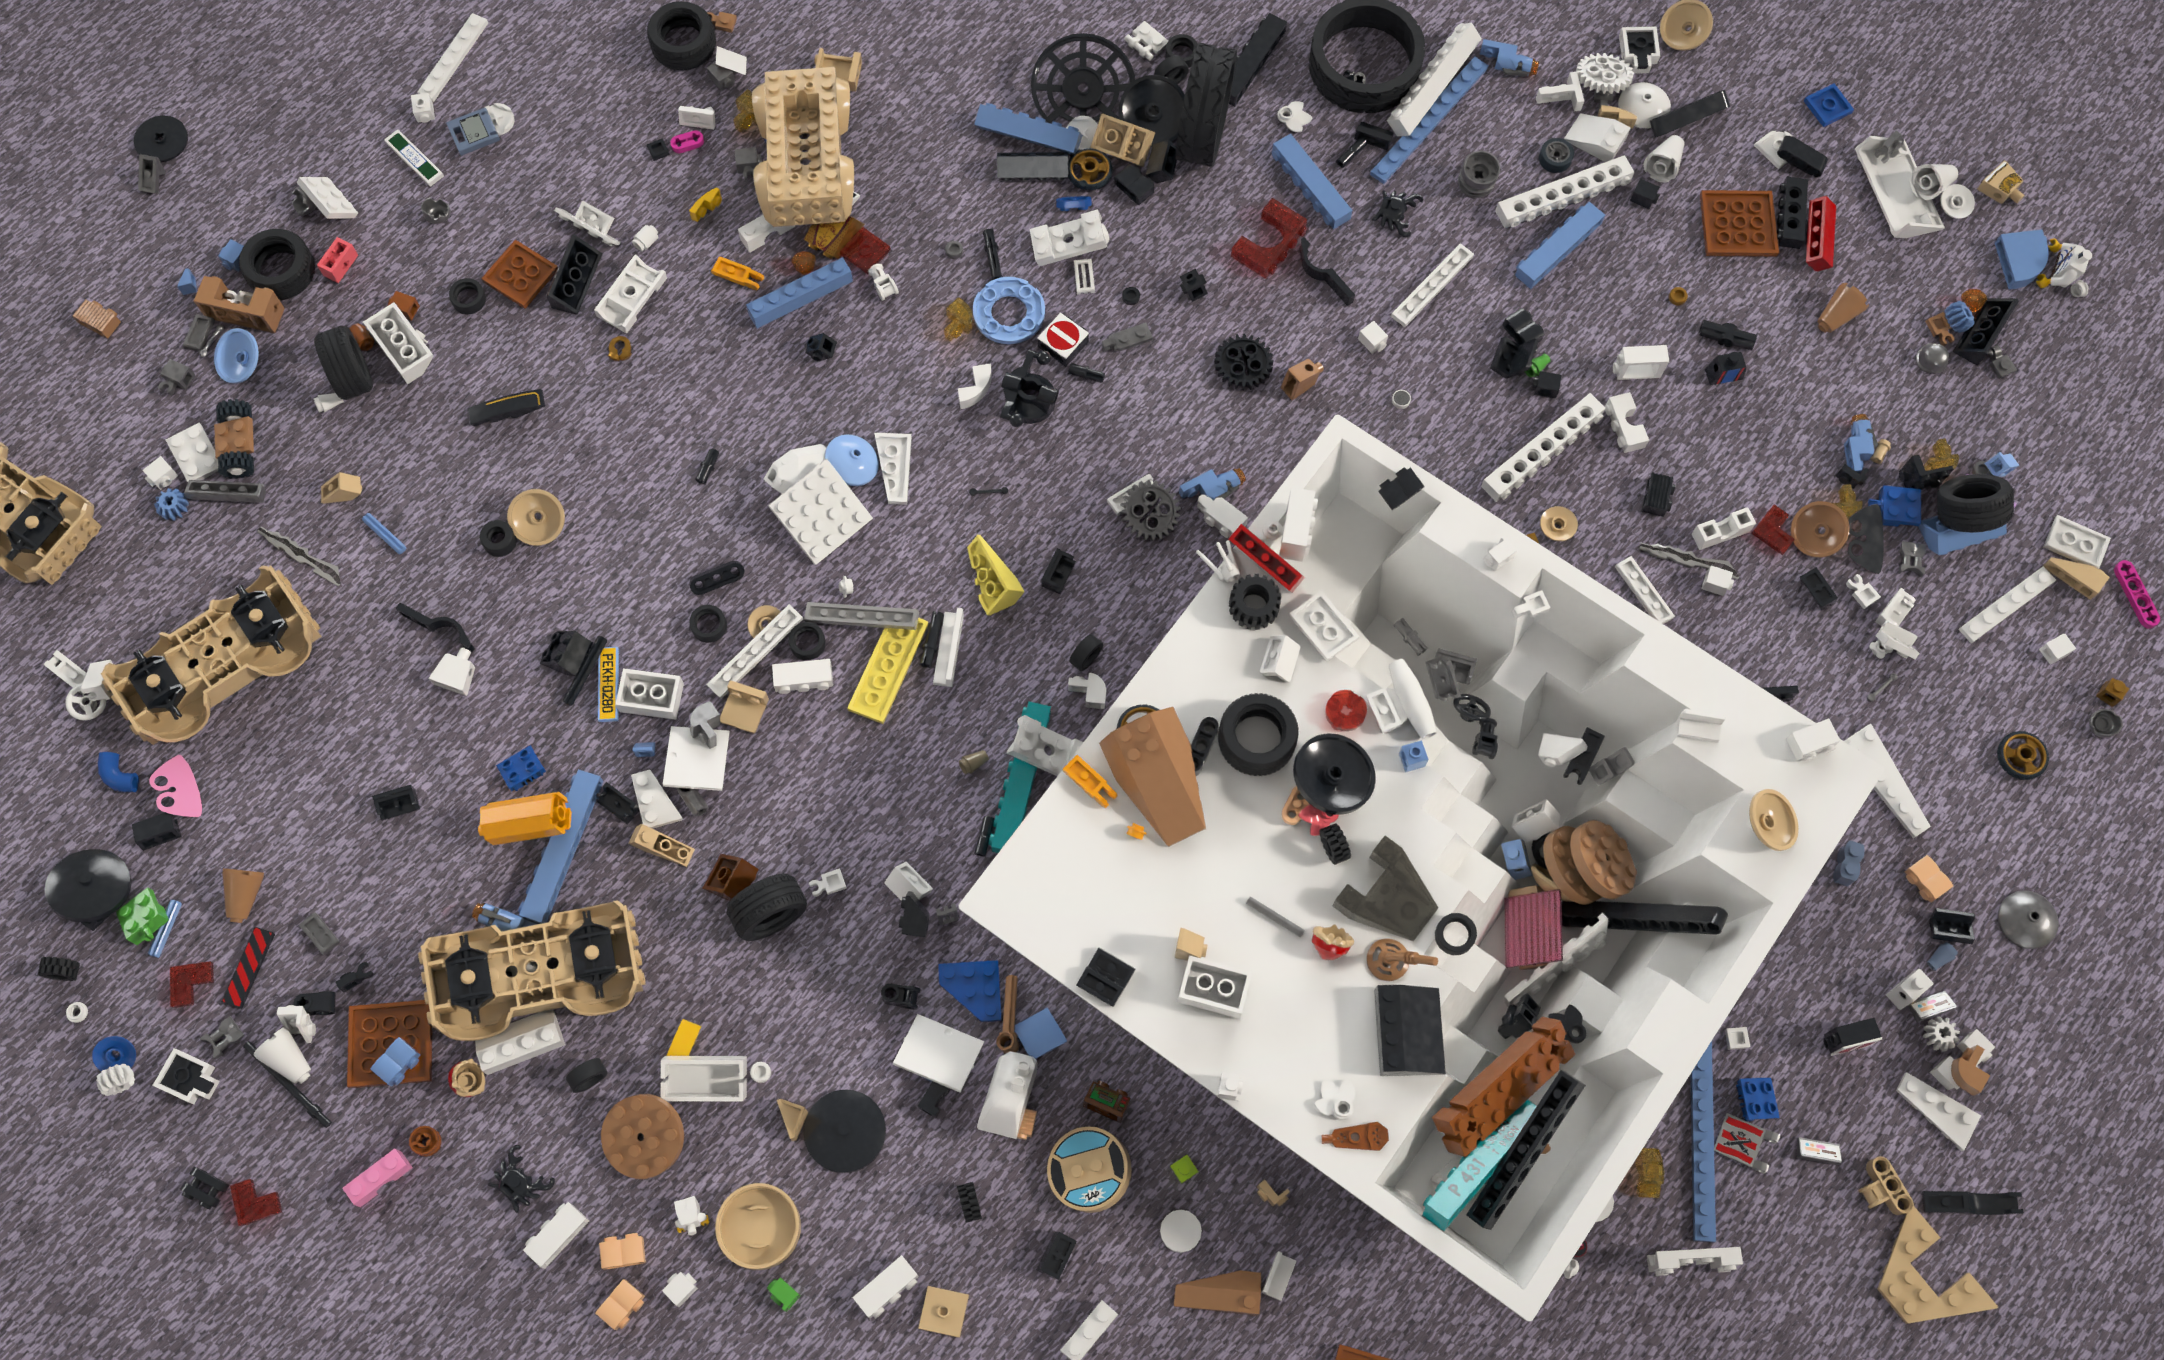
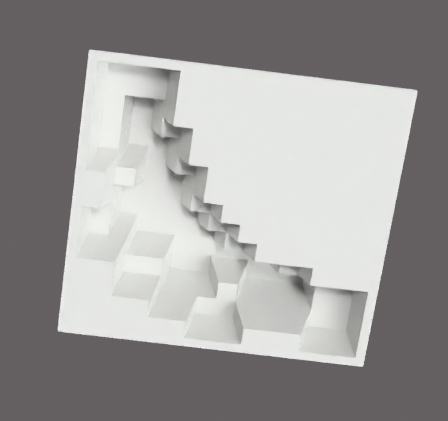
(1590, 662)

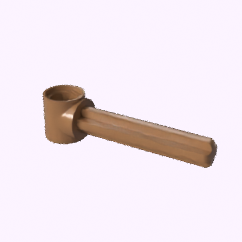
(1009, 1017)

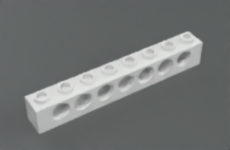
(1556, 190)
(1587, 406)

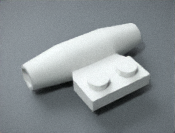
(1403, 702)

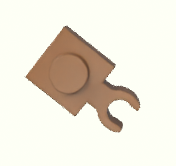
(723, 21)
(1939, 326)

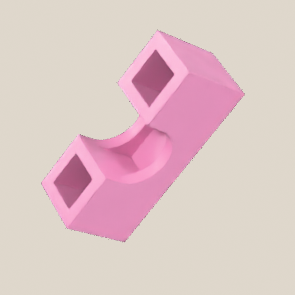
(386, 1169)

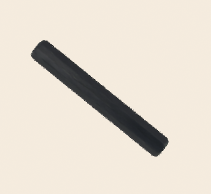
(585, 670)

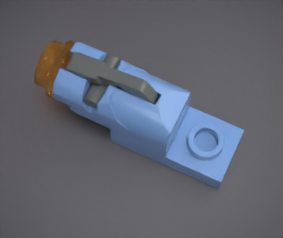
(1508, 60)
(1861, 443)
(1213, 485)
(504, 920)

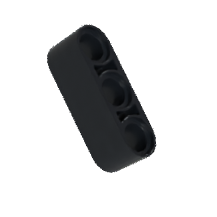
(1802, 156)
(1205, 738)

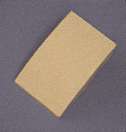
(1122, 140)

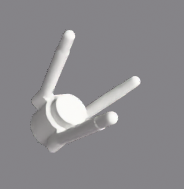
(1230, 570)

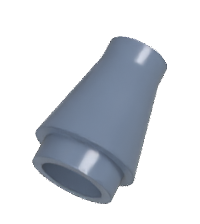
(1944, 954)

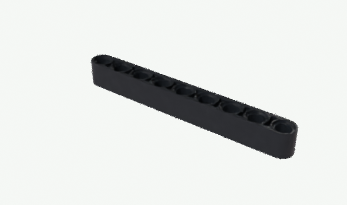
(1646, 917)

